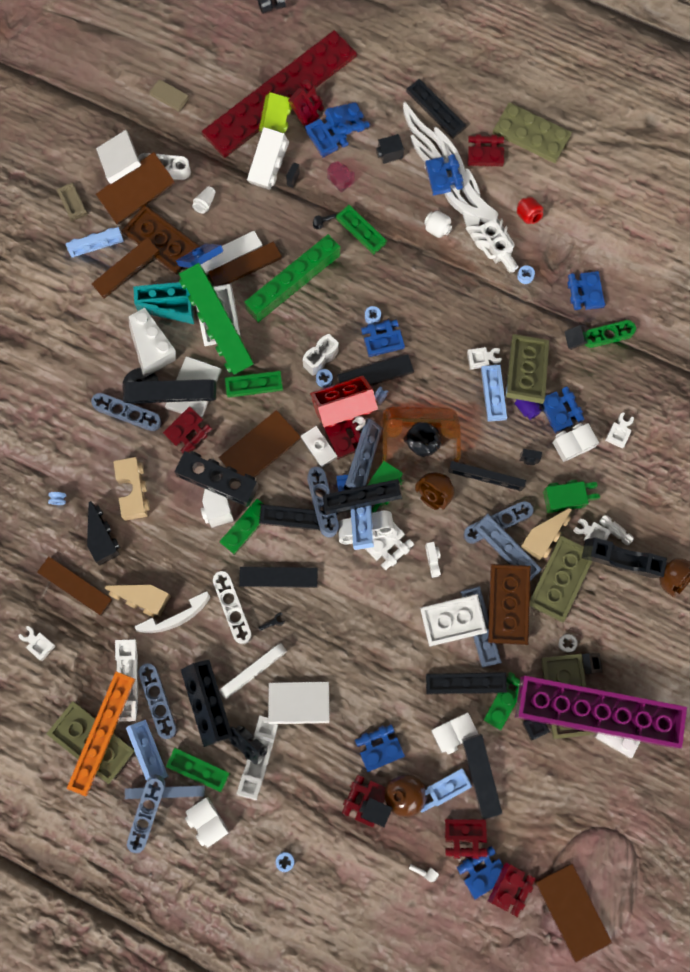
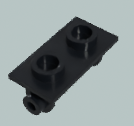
(241, 740)

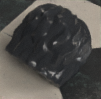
(423, 439)

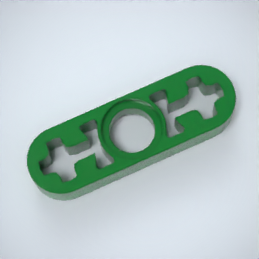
(615, 328)

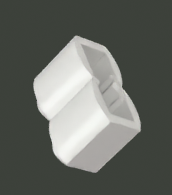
(318, 356)
(575, 442)
(450, 733)
(206, 822)

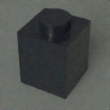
(390, 149)
(375, 812)

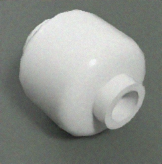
(438, 224)

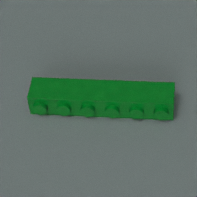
(292, 278)
(216, 318)

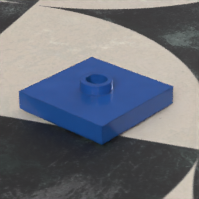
(200, 255)

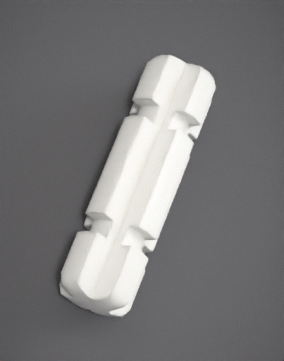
(616, 530)

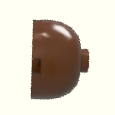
(435, 490)
(676, 576)
(405, 795)

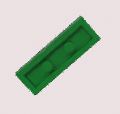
(361, 229)
(253, 384)
(243, 528)
(197, 769)

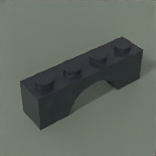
(631, 561)

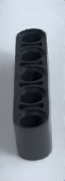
(169, 391)

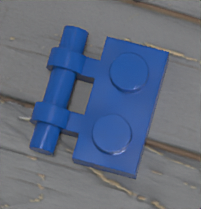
(344, 115)
(322, 139)
(438, 177)
(591, 291)
(383, 342)
(556, 412)
(382, 754)
(485, 878)

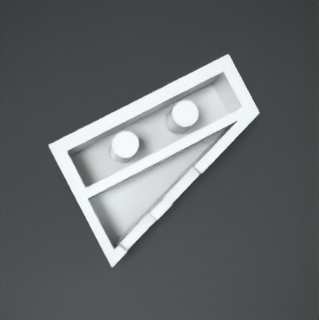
(268, 158)
(151, 344)

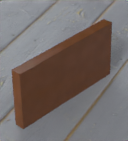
(135, 188)
(162, 234)
(261, 446)
(509, 604)
(573, 912)

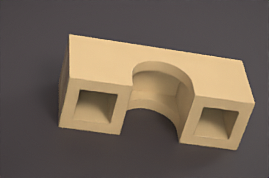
(134, 504)

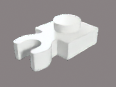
(480, 357)
(619, 432)
(592, 531)
(432, 555)
(38, 645)

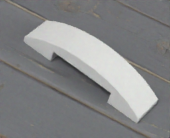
(197, 604)
(128, 665)
(254, 774)

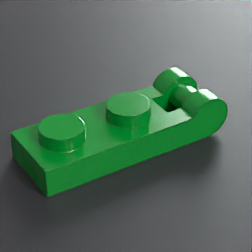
(503, 704)

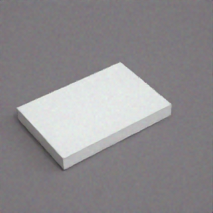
(118, 156)
(194, 370)
(453, 620)
(298, 703)

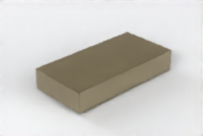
(169, 95)
(72, 201)

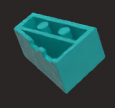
(165, 301)

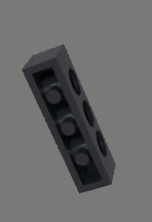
(241, 495)
(206, 703)

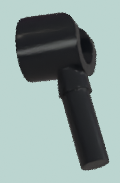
(318, 220)
(273, 622)

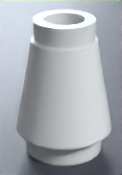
(203, 200)

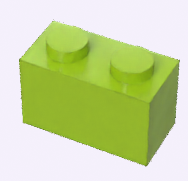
(275, 113)

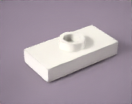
(318, 446)

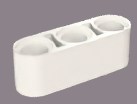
(173, 164)
(382, 526)

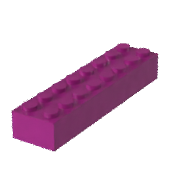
(601, 712)

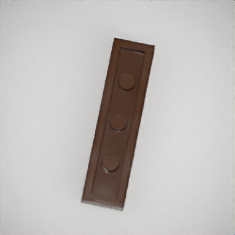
(245, 264)
(125, 268)
(74, 586)

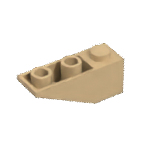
(540, 537)
(145, 596)

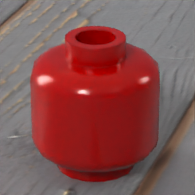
(530, 210)

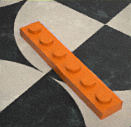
(101, 734)

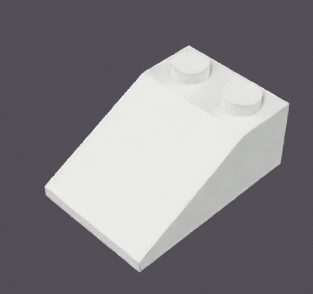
(226, 296)
(216, 507)

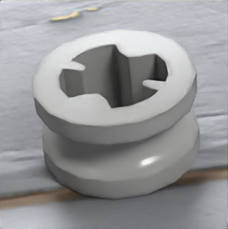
(568, 649)

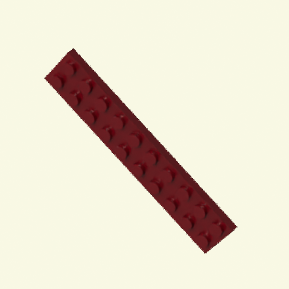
(244, 118)

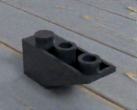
(98, 536)

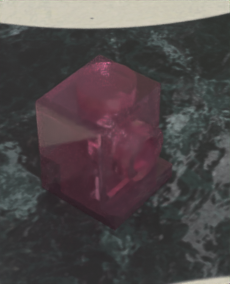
(340, 176)

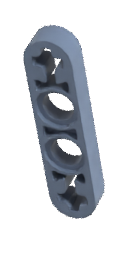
(124, 415)
(318, 501)
(498, 519)
(161, 699)
(169, 792)
(144, 813)

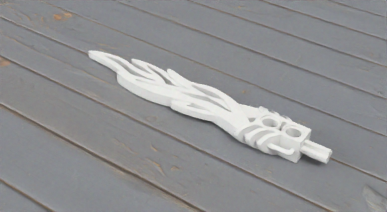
(472, 215)

